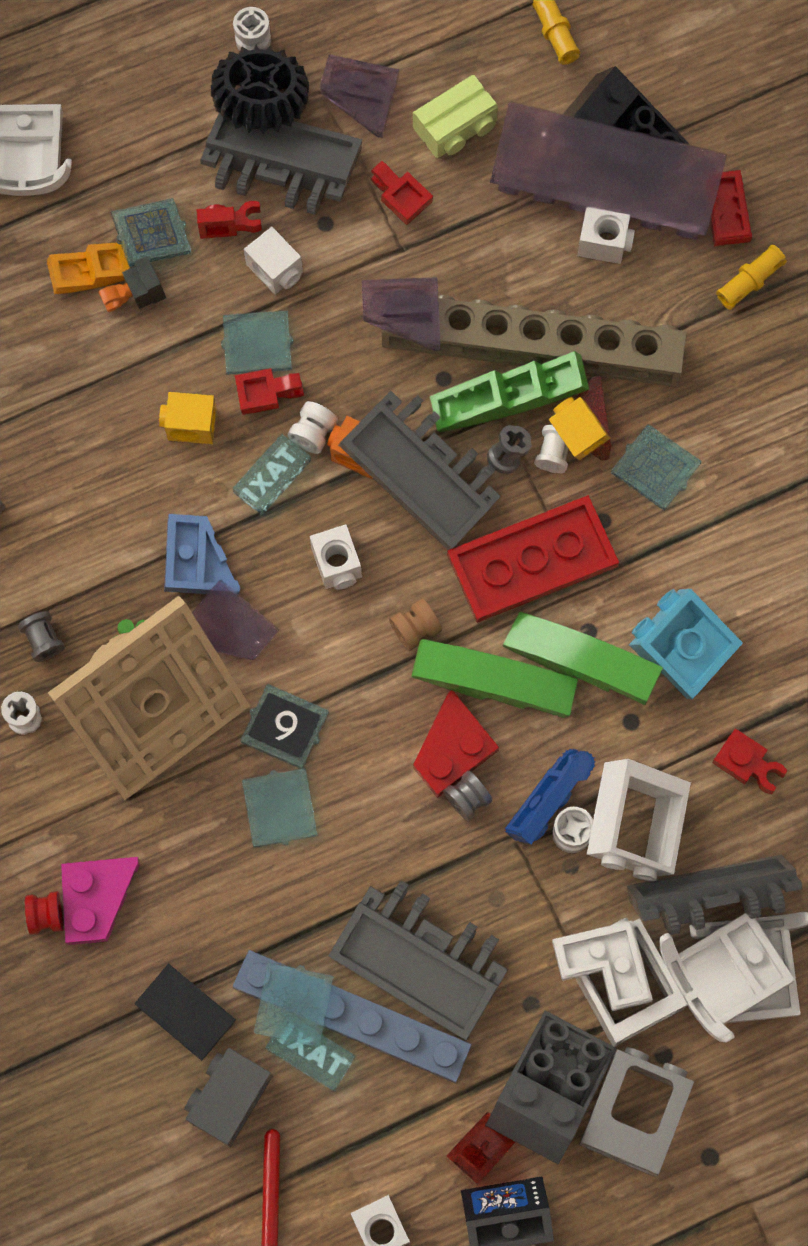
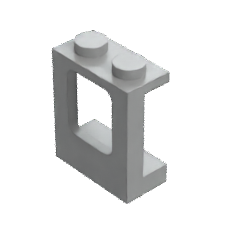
(623, 1142)

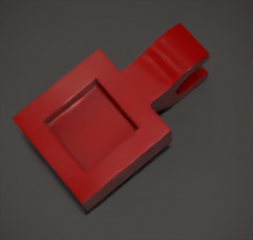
(401, 195)
(225, 222)
(260, 390)

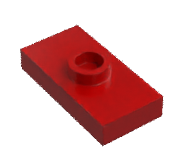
(730, 213)

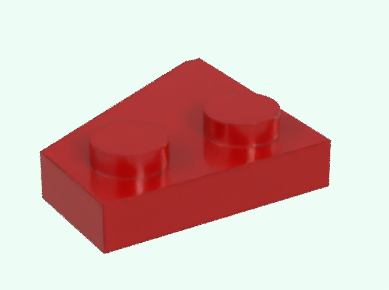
(452, 746)

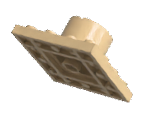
(149, 697)

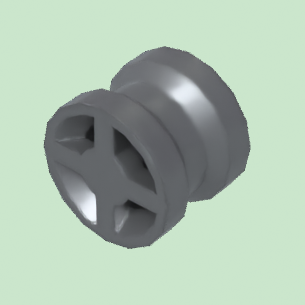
(468, 795)

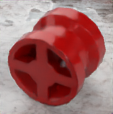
(44, 913)

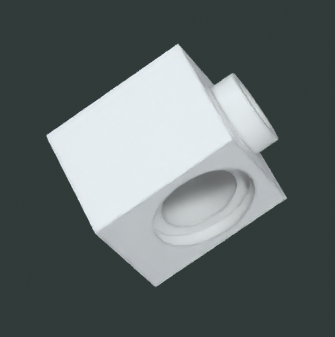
(602, 221)
(274, 261)
(331, 543)
(376, 1211)

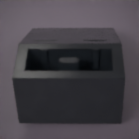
(618, 103)

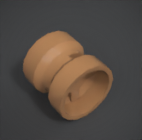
(415, 624)

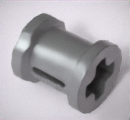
(507, 439)
(41, 636)

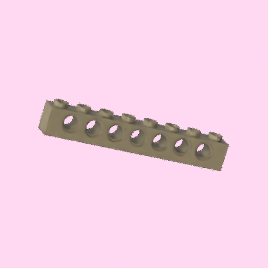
(515, 348)

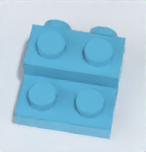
(685, 641)

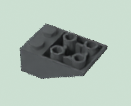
(551, 1087)

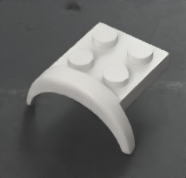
(31, 149)
(776, 928)
(726, 973)

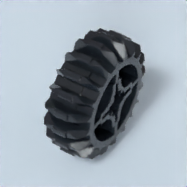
(259, 99)

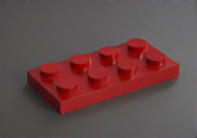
(532, 558)

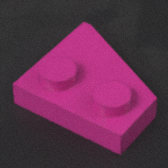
(94, 896)

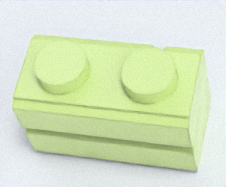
(455, 117)

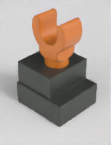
(141, 284)

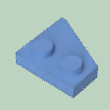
(194, 556)

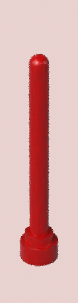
(271, 1179)

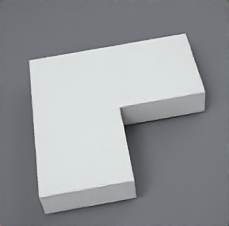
(613, 953)

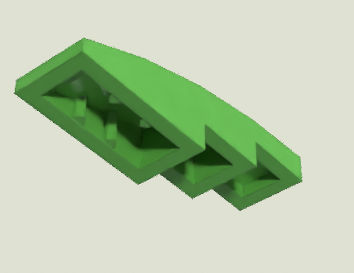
(509, 393)
(583, 657)
(494, 677)

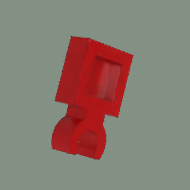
(744, 758)

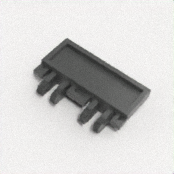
(304, 151)
(419, 471)
(681, 896)
(416, 964)

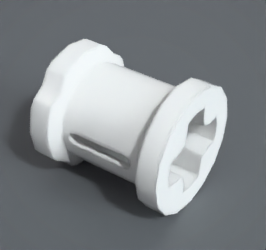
(553, 452)
(22, 724)

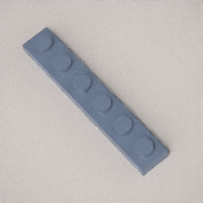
(373, 1025)

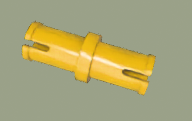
(556, 30)
(751, 277)

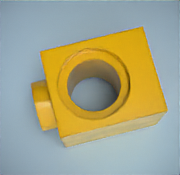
(189, 417)
(578, 427)

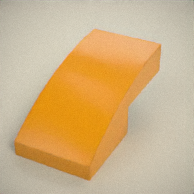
(87, 270)

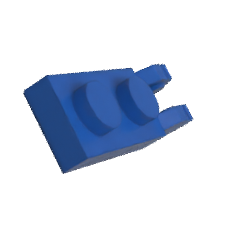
(550, 795)

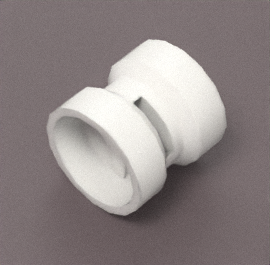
(252, 28)
(312, 427)
(575, 823)

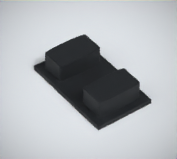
(185, 1012)

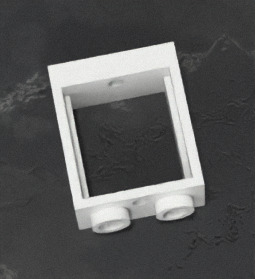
(666, 824)
(648, 1017)

